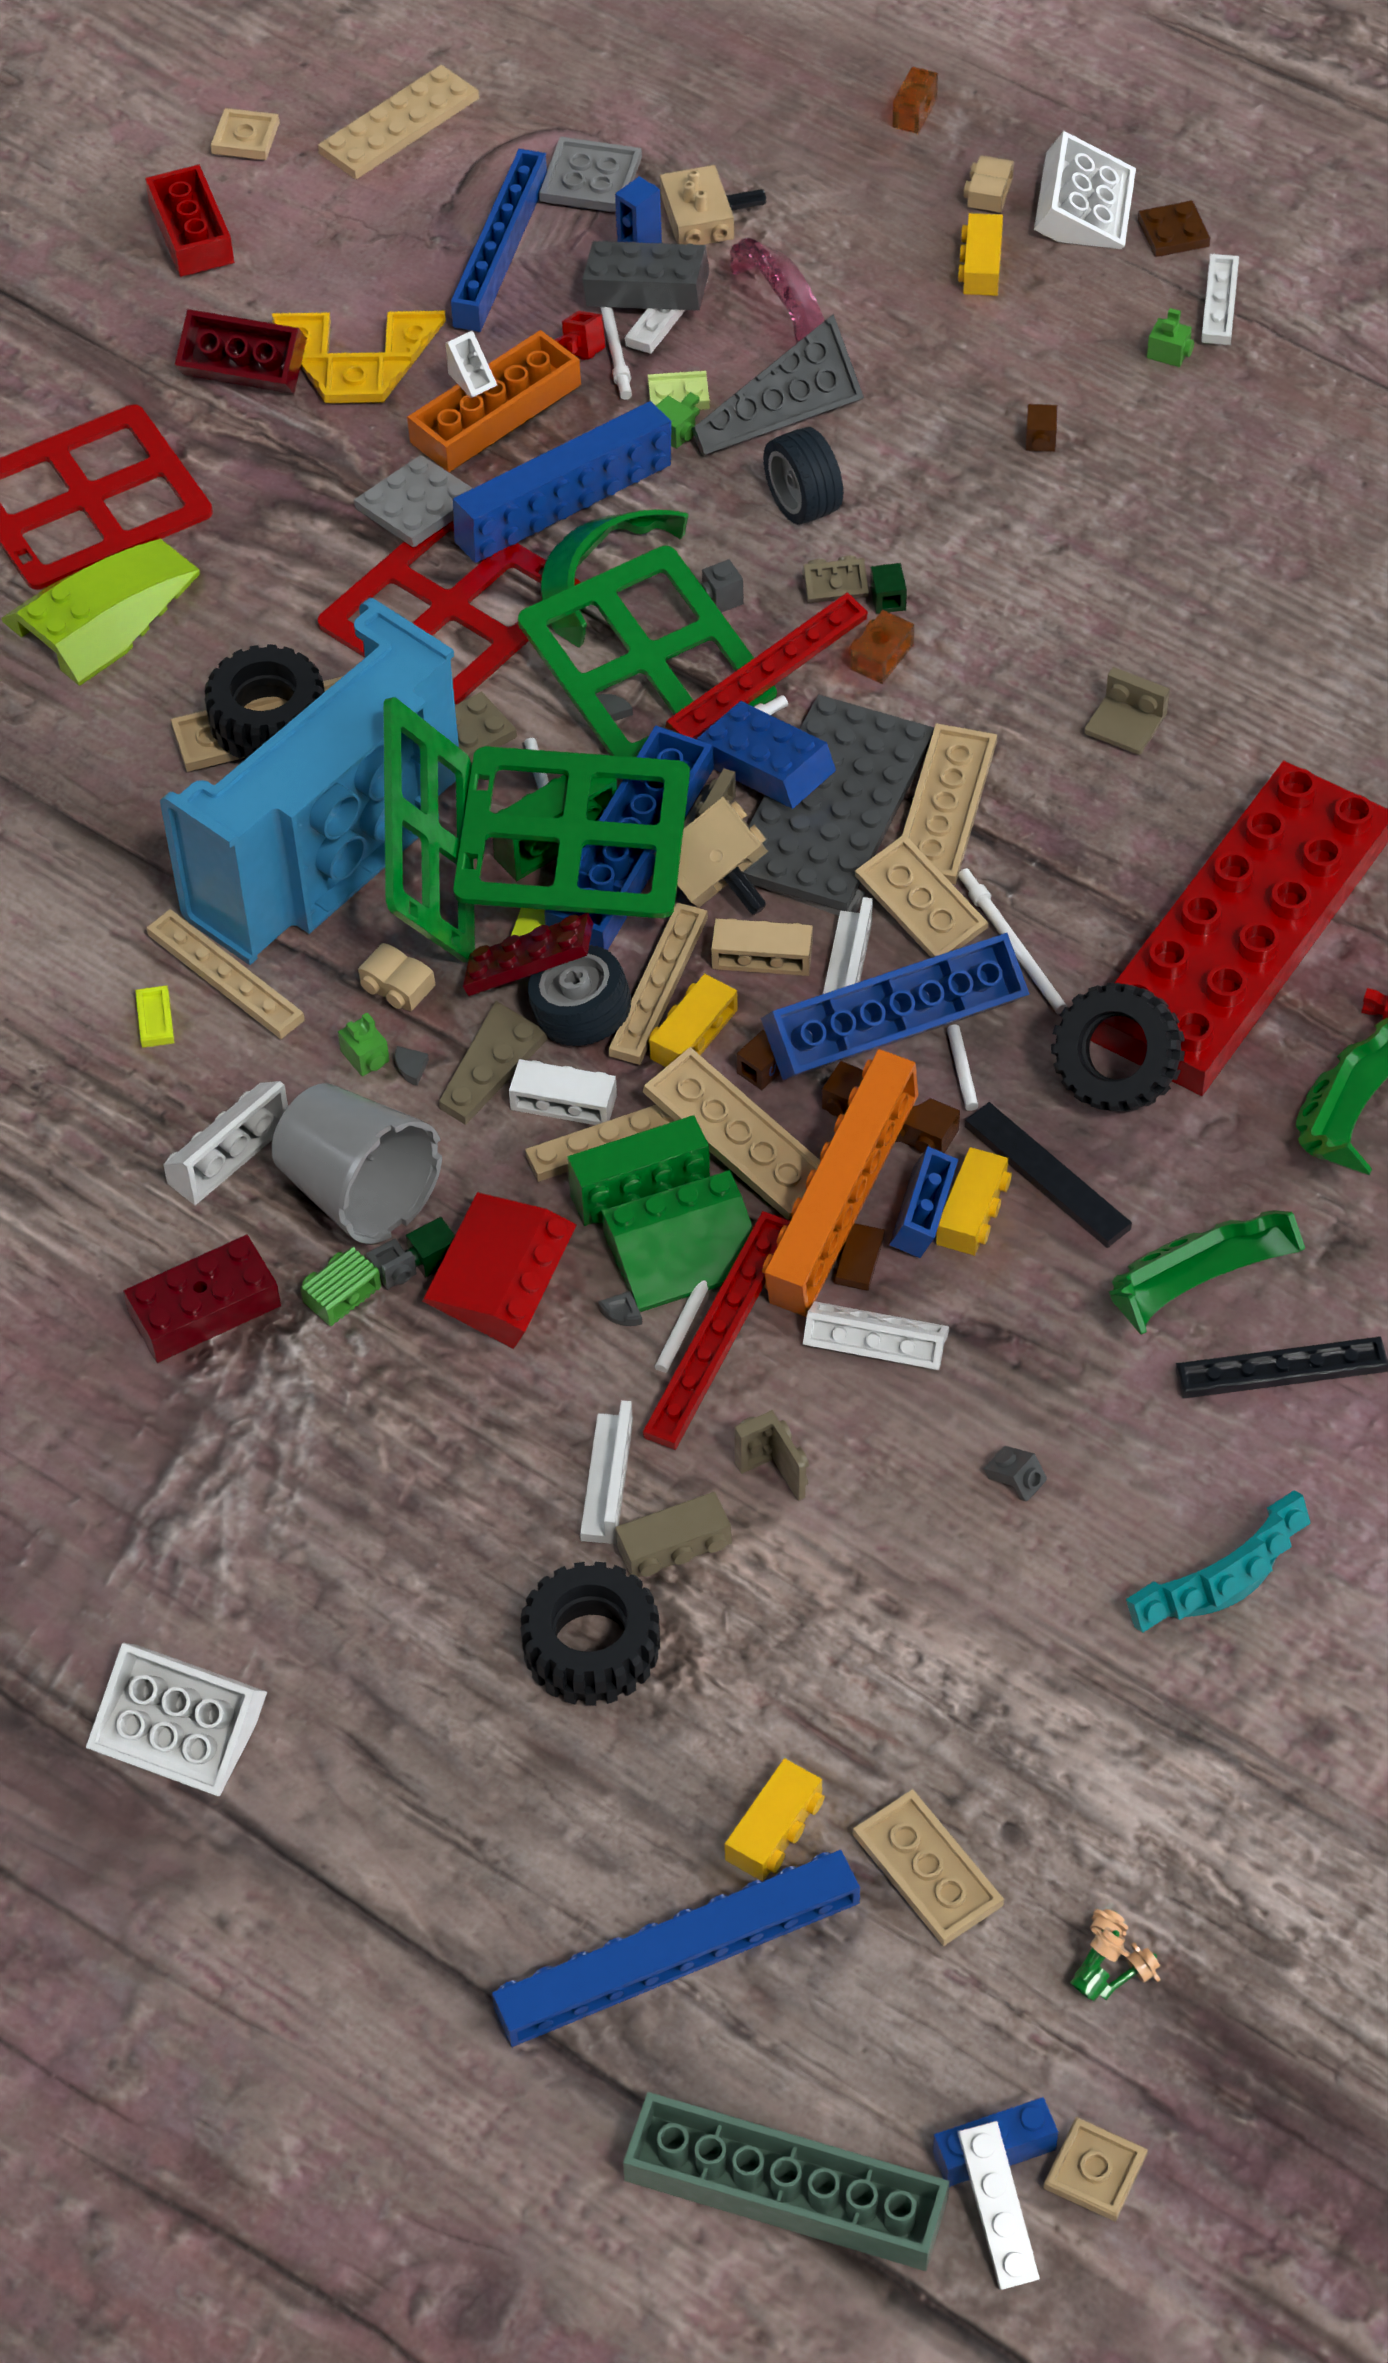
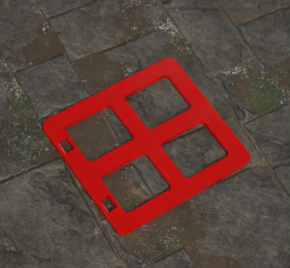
(90, 495)
(444, 604)

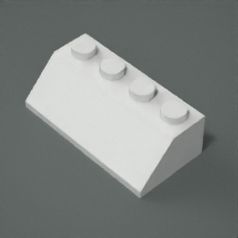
(227, 1142)

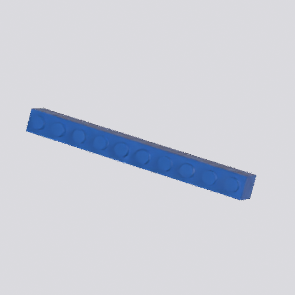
(675, 1947)

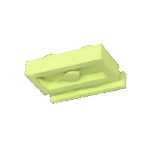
(678, 386)

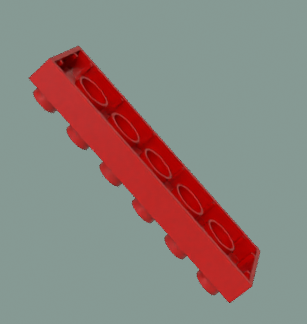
(1250, 918)

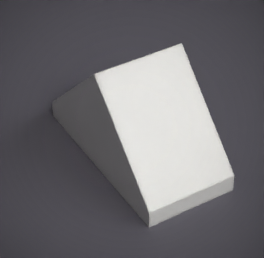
(468, 365)

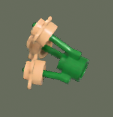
(1108, 1944)

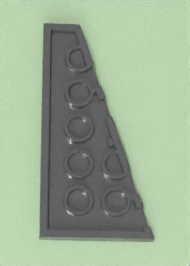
(795, 387)

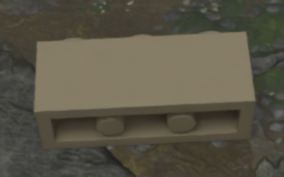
(673, 1535)

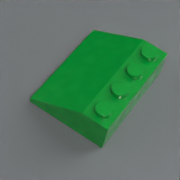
(678, 1239)

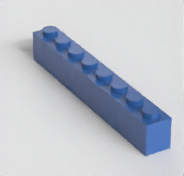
(498, 240)

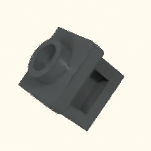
(393, 1263)
(1017, 1469)

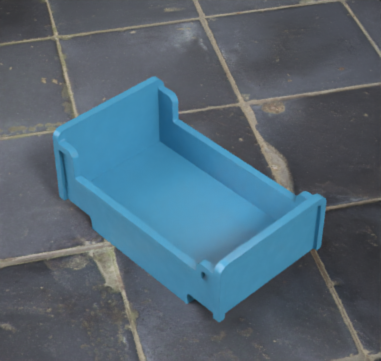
(307, 809)

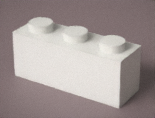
(562, 1092)

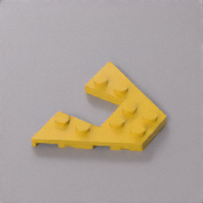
(362, 375)

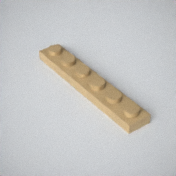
(225, 974)
(658, 983)
(551, 1157)

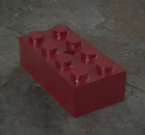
(240, 351)
(202, 1298)

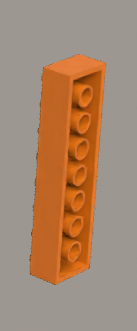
(841, 1182)

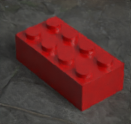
(189, 220)

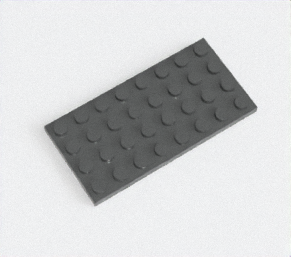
(846, 816)

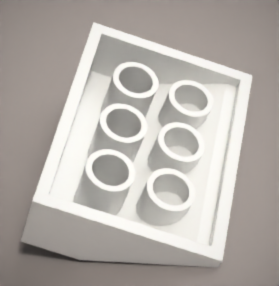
(1084, 195)
(175, 1718)

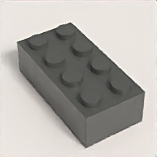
(645, 275)

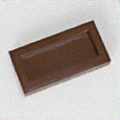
(860, 1257)

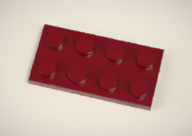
(528, 954)

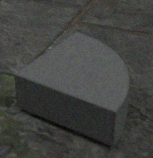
(615, 706)
(411, 1064)
(621, 1310)

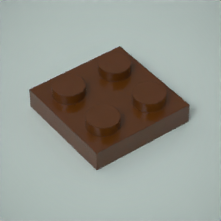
(1174, 228)

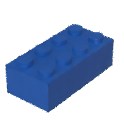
(769, 754)

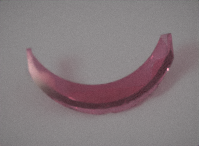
(783, 278)

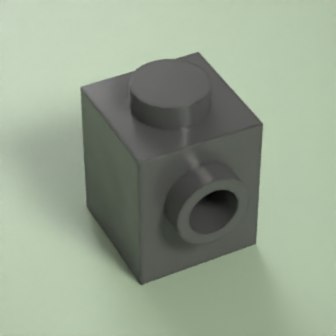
(723, 585)

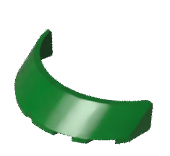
(579, 543)
(1338, 1099)
(1201, 1257)

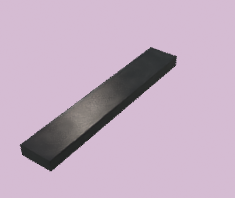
(1048, 1174)
(1281, 1367)

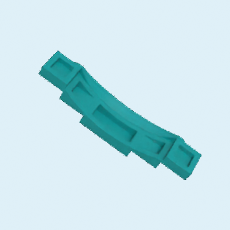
(1227, 1579)

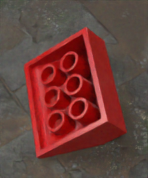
(499, 1266)

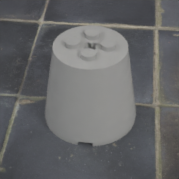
(357, 1160)

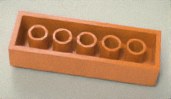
(527, 382)

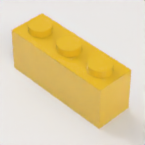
(981, 254)
(694, 1020)
(973, 1201)
(774, 1820)

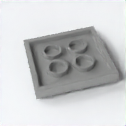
(589, 173)
(413, 500)

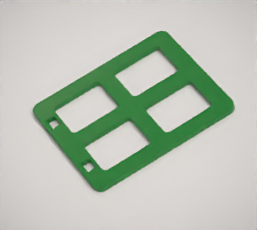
(643, 654)
(425, 825)
(573, 832)

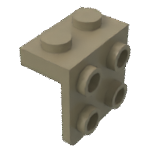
(769, 1439)

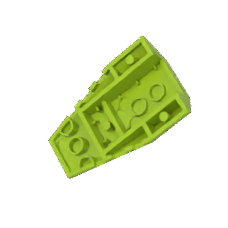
(104, 607)

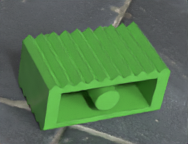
(340, 1285)

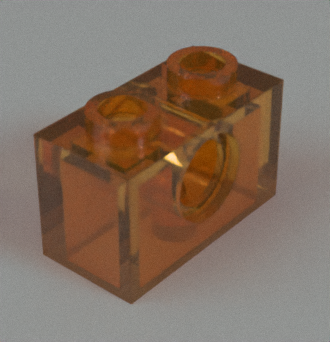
(915, 100)
(881, 646)

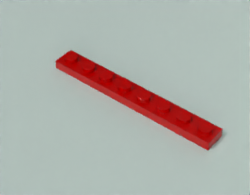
(770, 666)
(714, 1335)

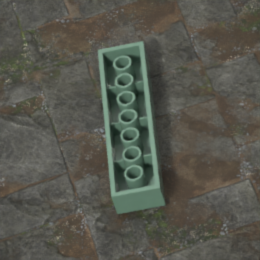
(786, 2181)

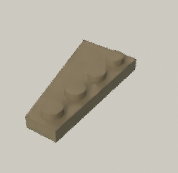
(490, 1061)

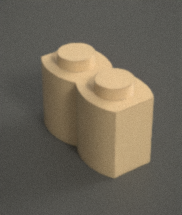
(989, 183)
(396, 977)

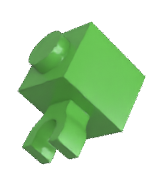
(1170, 340)
(682, 417)
(363, 1045)

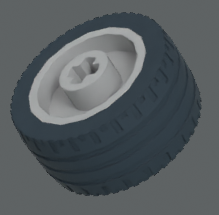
(803, 475)
(581, 998)

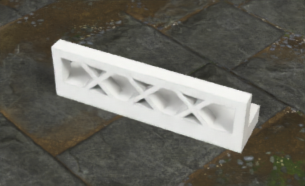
(849, 947)
(875, 1335)
(607, 1475)

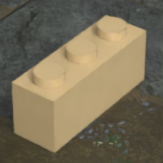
(762, 947)

